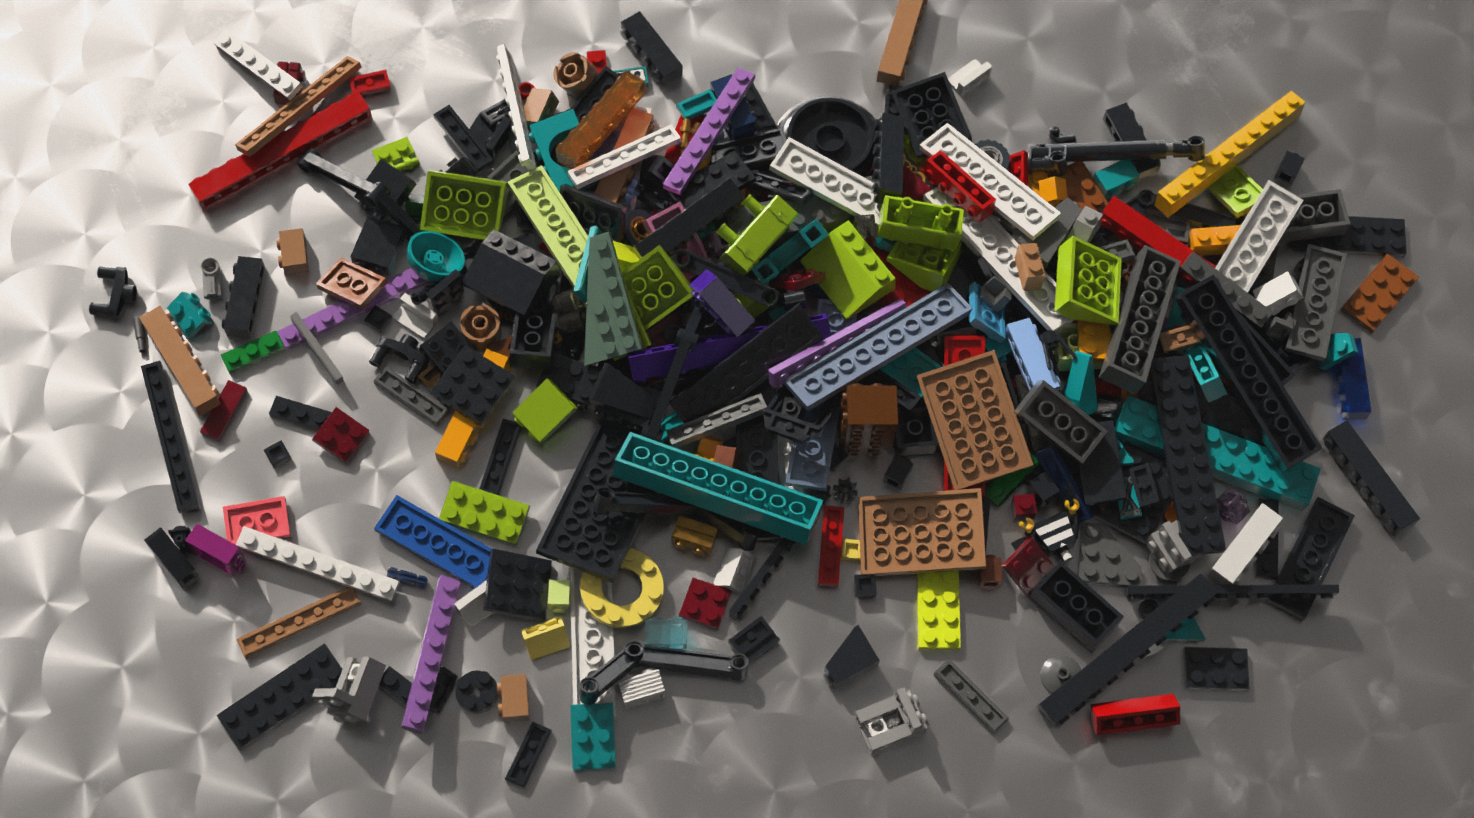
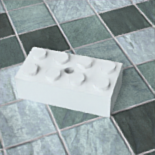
(1248, 542)

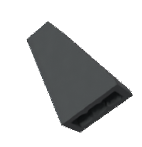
(1056, 234)

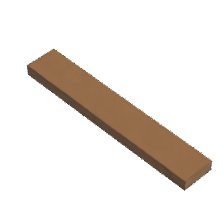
(298, 621)

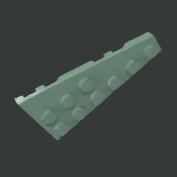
(609, 315)

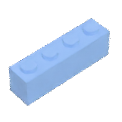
(1029, 353)

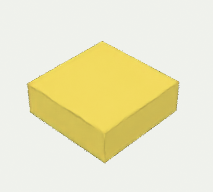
(850, 550)

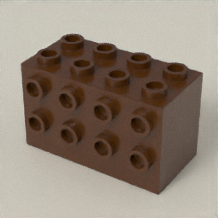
(868, 419)

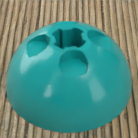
(434, 256)

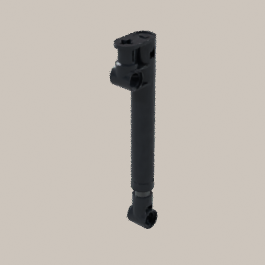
(1054, 157)

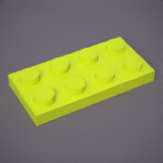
(938, 611)

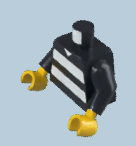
(1055, 533)

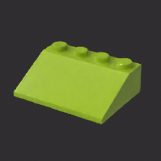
(463, 205)
(925, 264)
(851, 270)
(1087, 283)
(656, 286)

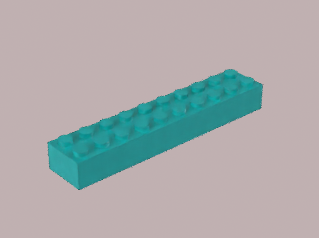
(1229, 456)
(717, 488)

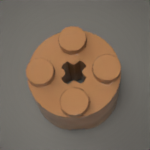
(574, 73)
(480, 326)

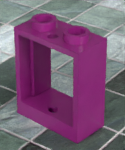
(216, 550)

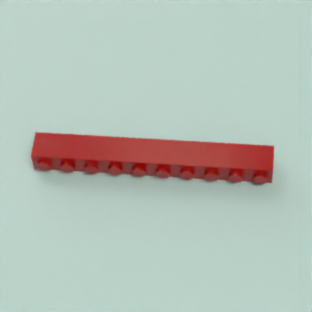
(280, 151)

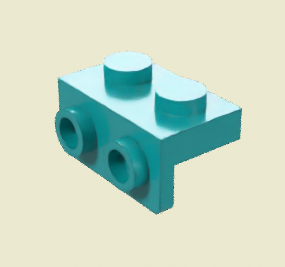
(189, 313)

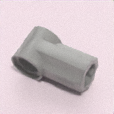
(212, 279)

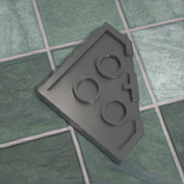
(1105, 559)

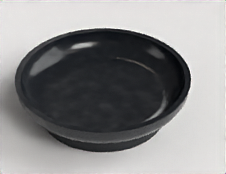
(835, 130)

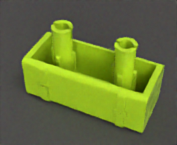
(920, 222)
(766, 228)

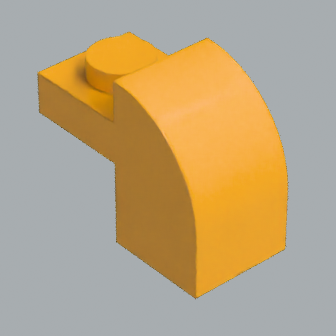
(708, 447)

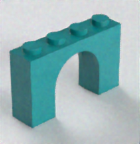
(546, 136)
(790, 251)

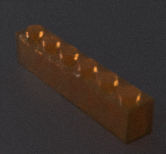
(601, 120)

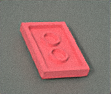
(265, 516)

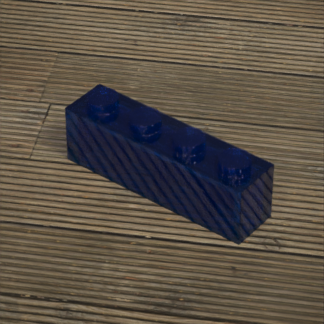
(1353, 386)

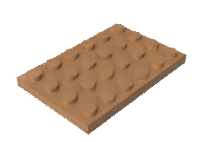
(974, 420)
(921, 532)

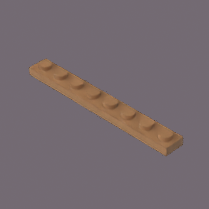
(298, 106)

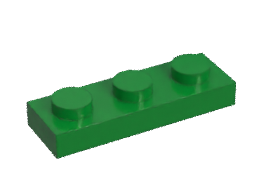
(252, 352)
(1004, 486)

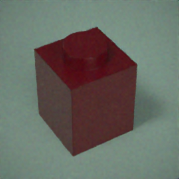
(1023, 507)

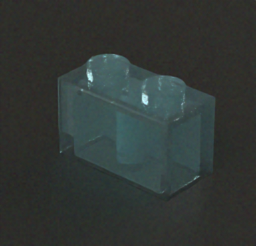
(666, 633)

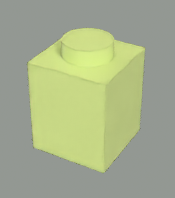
(559, 595)

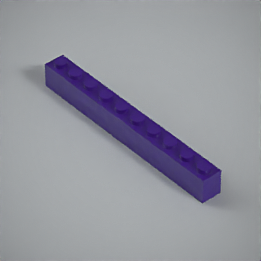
(707, 352)

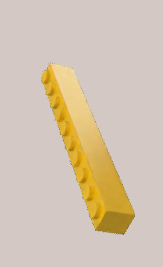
(1229, 154)

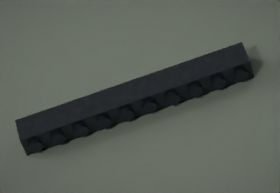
(1127, 649)

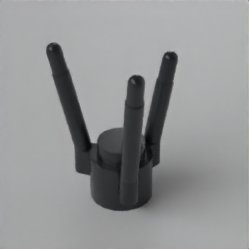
(1050, 342)

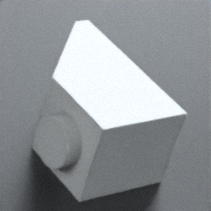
(1086, 224)

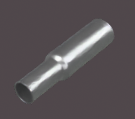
(139, 334)

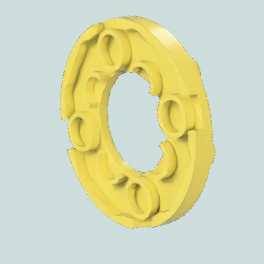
(631, 614)

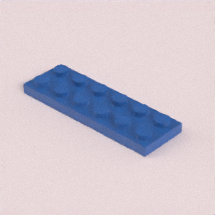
(435, 541)

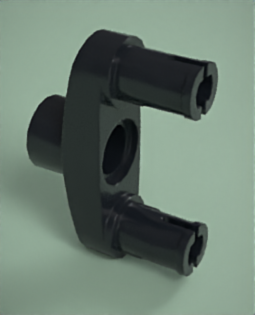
(120, 292)
(403, 349)

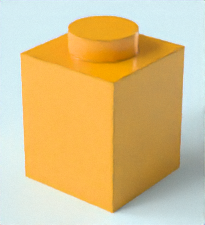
(1053, 190)

